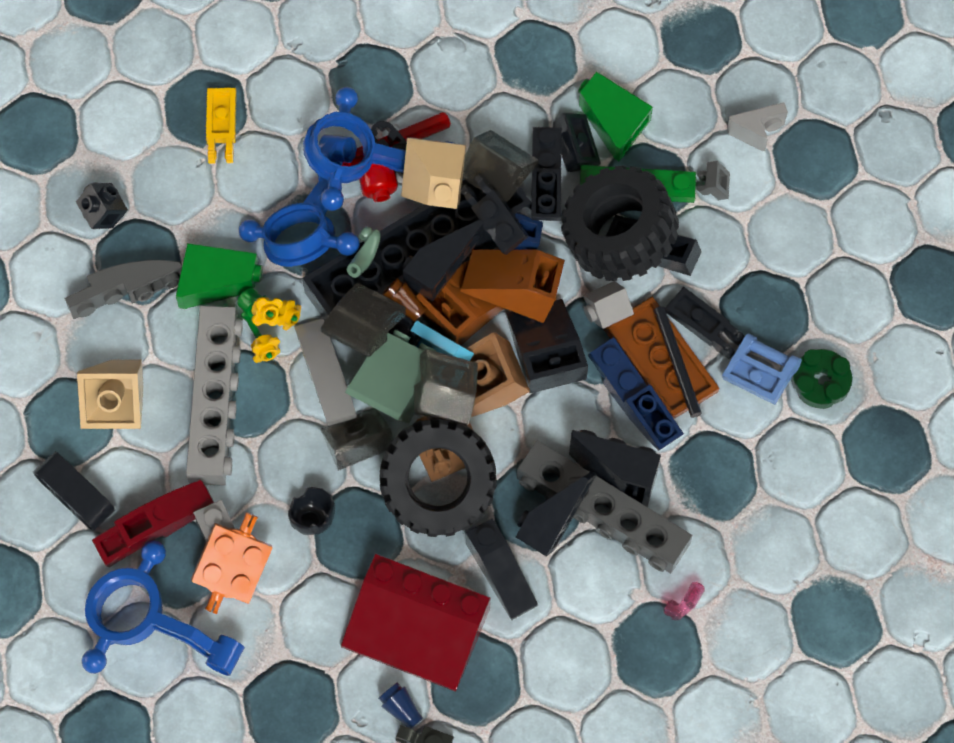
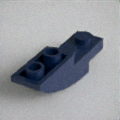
(634, 396)

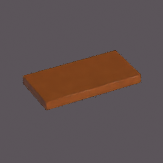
(645, 348)

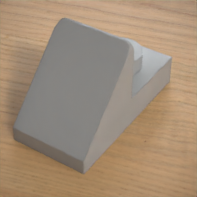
(751, 125)

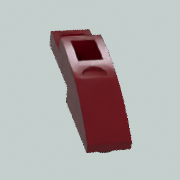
(151, 521)

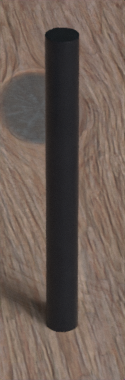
(677, 362)

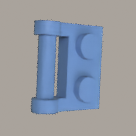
(756, 376)

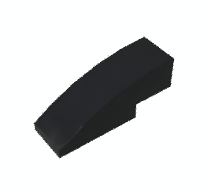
(683, 253)

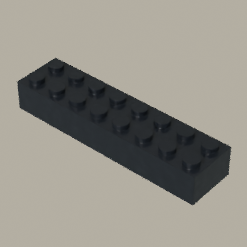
(397, 242)

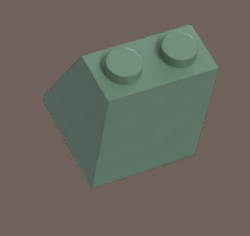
(389, 377)

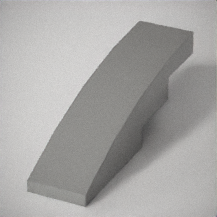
(325, 372)

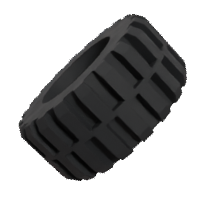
(630, 251)
(429, 518)

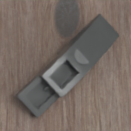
(134, 279)

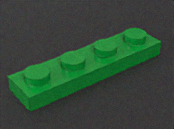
(678, 184)

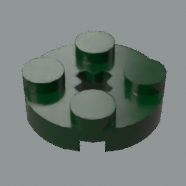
(835, 368)

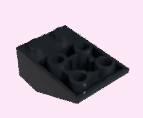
(548, 350)
(618, 464)

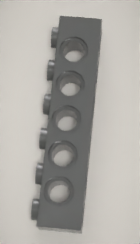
(622, 507)

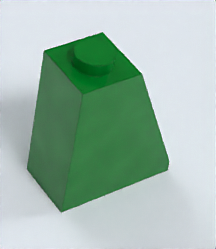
(613, 113)
(215, 275)

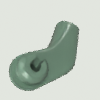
(366, 253)

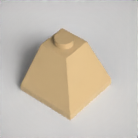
(433, 172)
(111, 395)

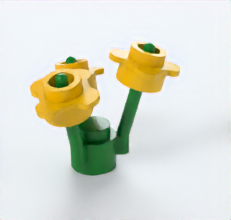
(263, 310)

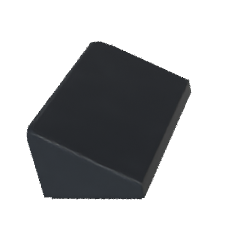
(576, 141)

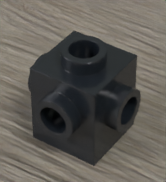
(101, 205)

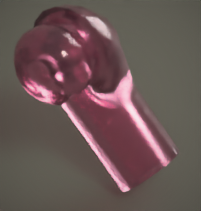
(688, 602)

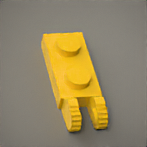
(221, 122)

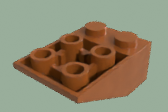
(516, 281)
(456, 313)

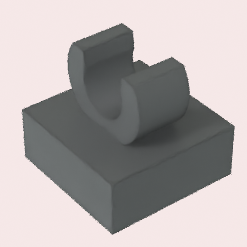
(716, 179)

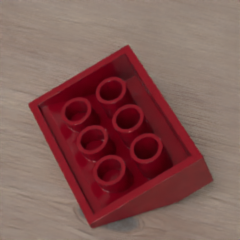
(416, 622)

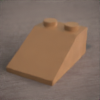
(498, 374)

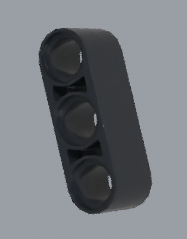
(74, 491)

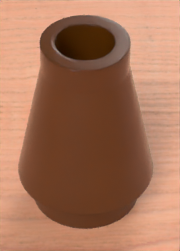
(402, 294)

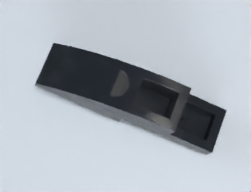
(546, 174)

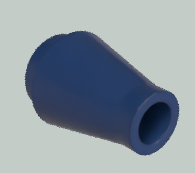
(400, 705)

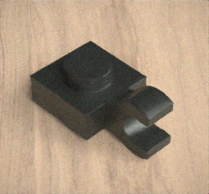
(428, 735)

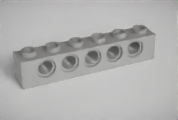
(212, 324)

